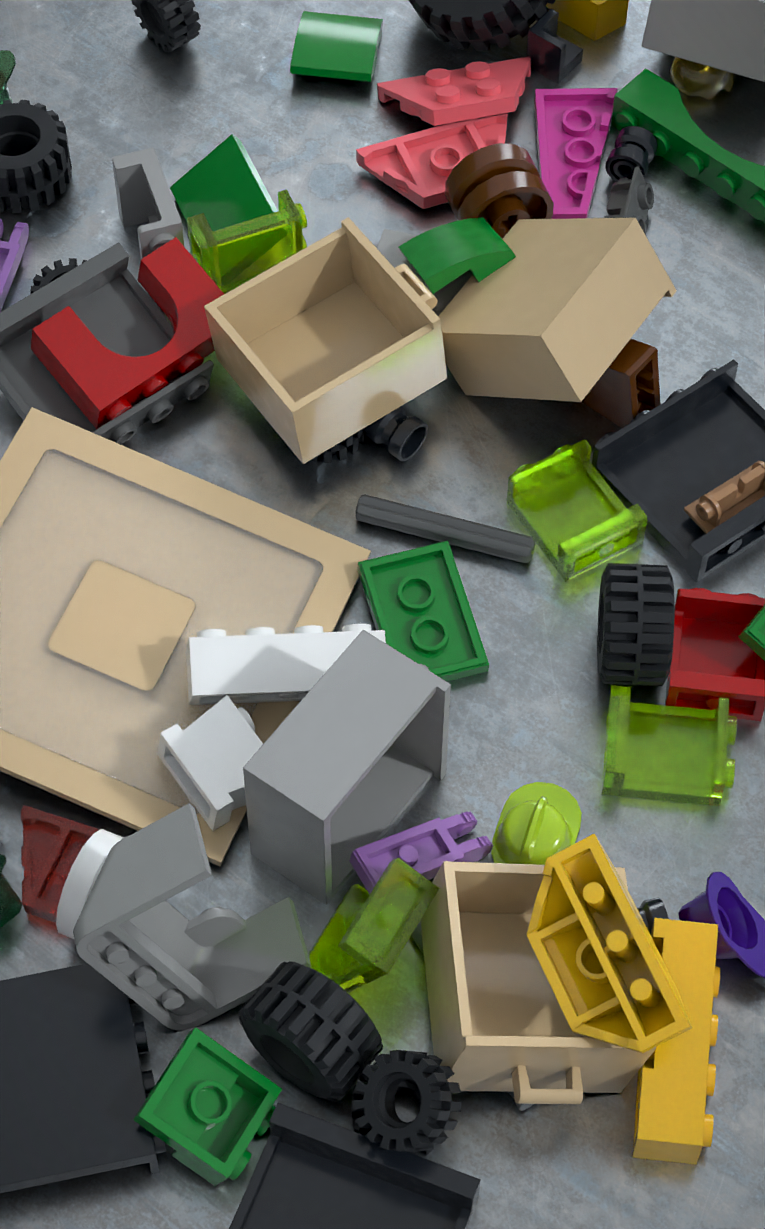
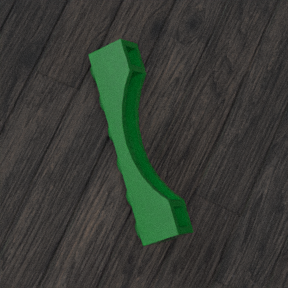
(658, 108)

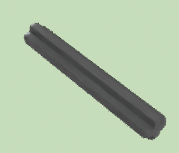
(445, 528)

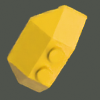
(602, 953)

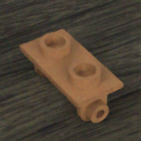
(728, 498)

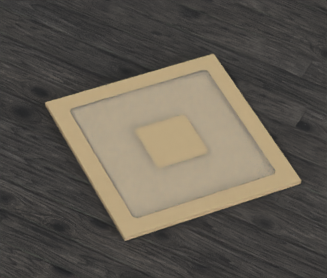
(103, 587)

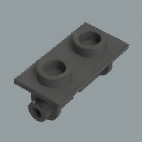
(631, 199)

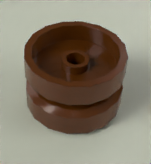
(499, 186)

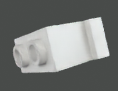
(210, 759)

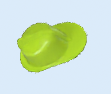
(536, 824)

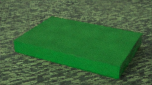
(224, 187)
(425, 610)

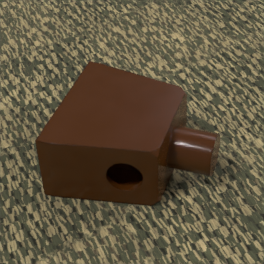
(627, 384)

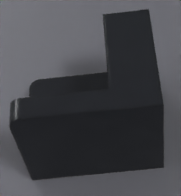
(550, 53)

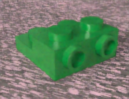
(209, 1108)

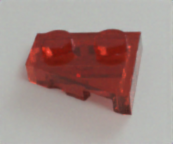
(47, 857)

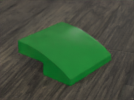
(336, 46)
(454, 249)

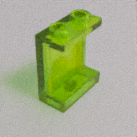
(250, 247)
(573, 511)
(667, 751)
(372, 928)

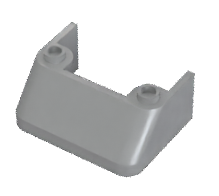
(157, 956)

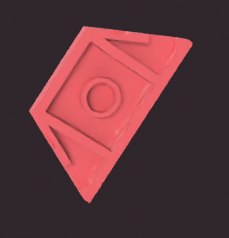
(460, 93)
(423, 160)

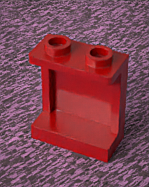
(710, 656)

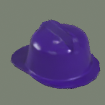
(739, 924)

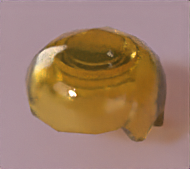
(700, 79)

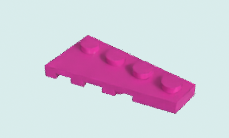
(571, 144)

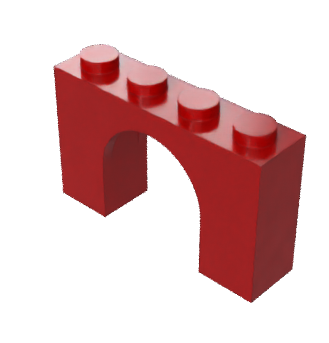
(111, 383)

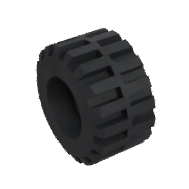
(32, 156)
(635, 624)
(310, 1030)

